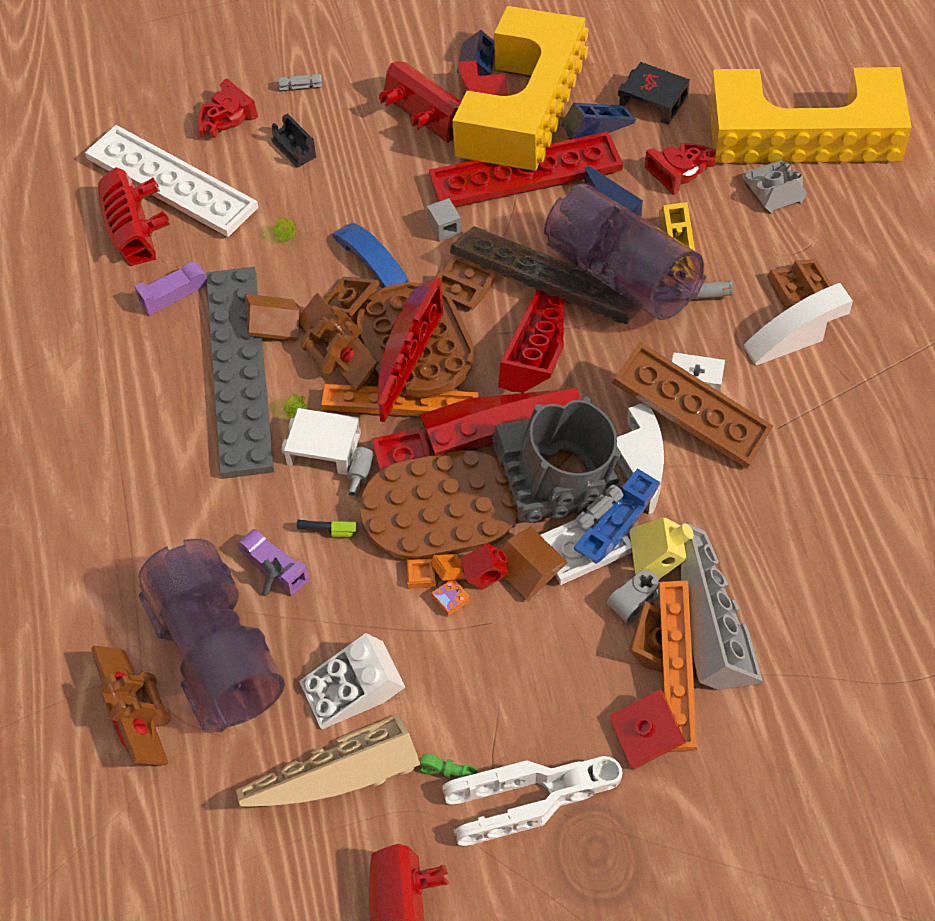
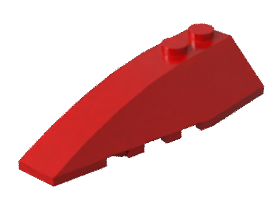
(407, 342)
(535, 345)
(473, 420)

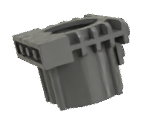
(540, 487)

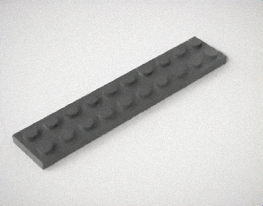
(238, 377)

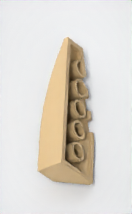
(356, 762)

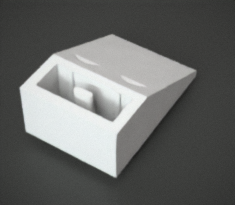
(352, 681)

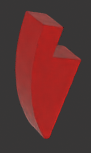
(486, 84)

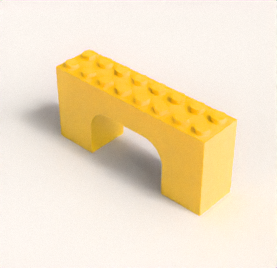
(521, 126)
(752, 130)

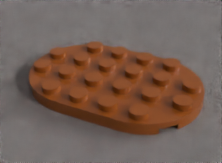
(447, 355)
(438, 505)

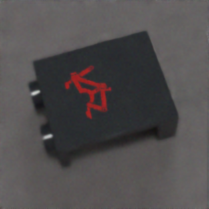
(655, 88)

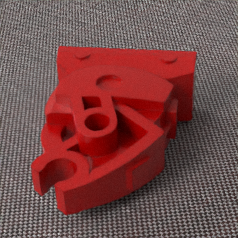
(226, 110)
(679, 164)

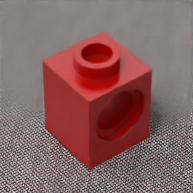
(485, 566)

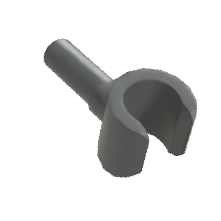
(273, 570)

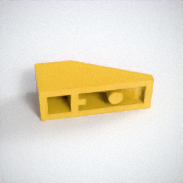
(676, 222)

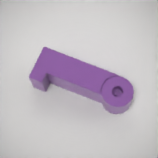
(171, 288)
(259, 549)

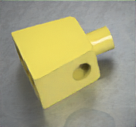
(659, 545)

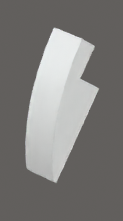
(799, 325)
(642, 447)

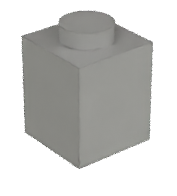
(444, 219)

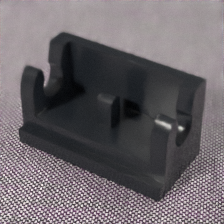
(293, 141)

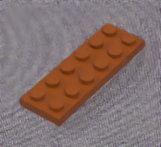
(693, 404)

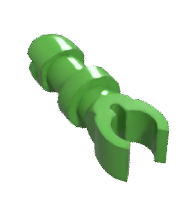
(432, 765)

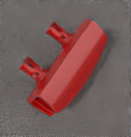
(421, 98)
(125, 216)
(398, 884)

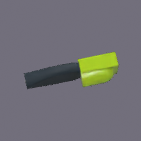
(338, 528)

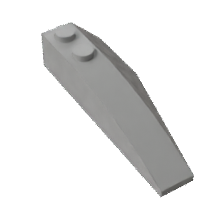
(718, 640)

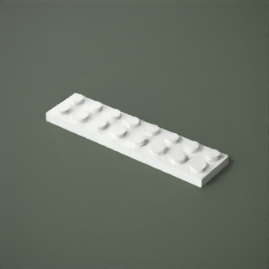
(178, 182)

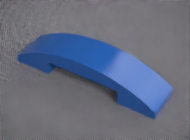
(371, 253)
(620, 518)

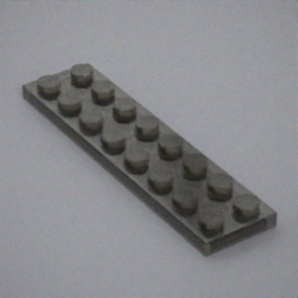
(543, 273)

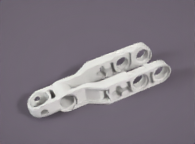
(564, 783)

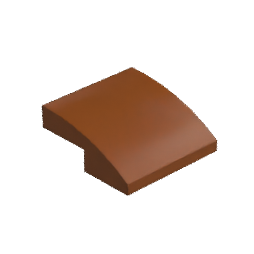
(466, 281)
(799, 281)

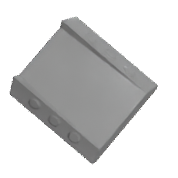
(776, 185)

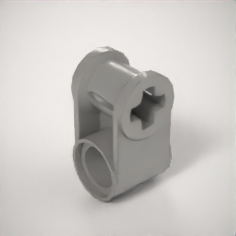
(629, 598)

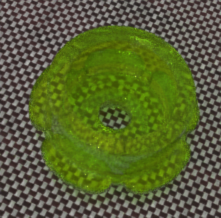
(291, 229)
(293, 403)

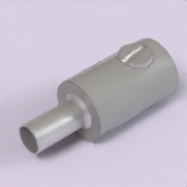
(359, 469)

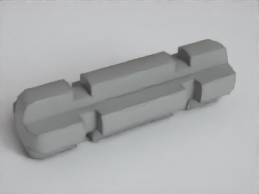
(300, 82)
(599, 507)

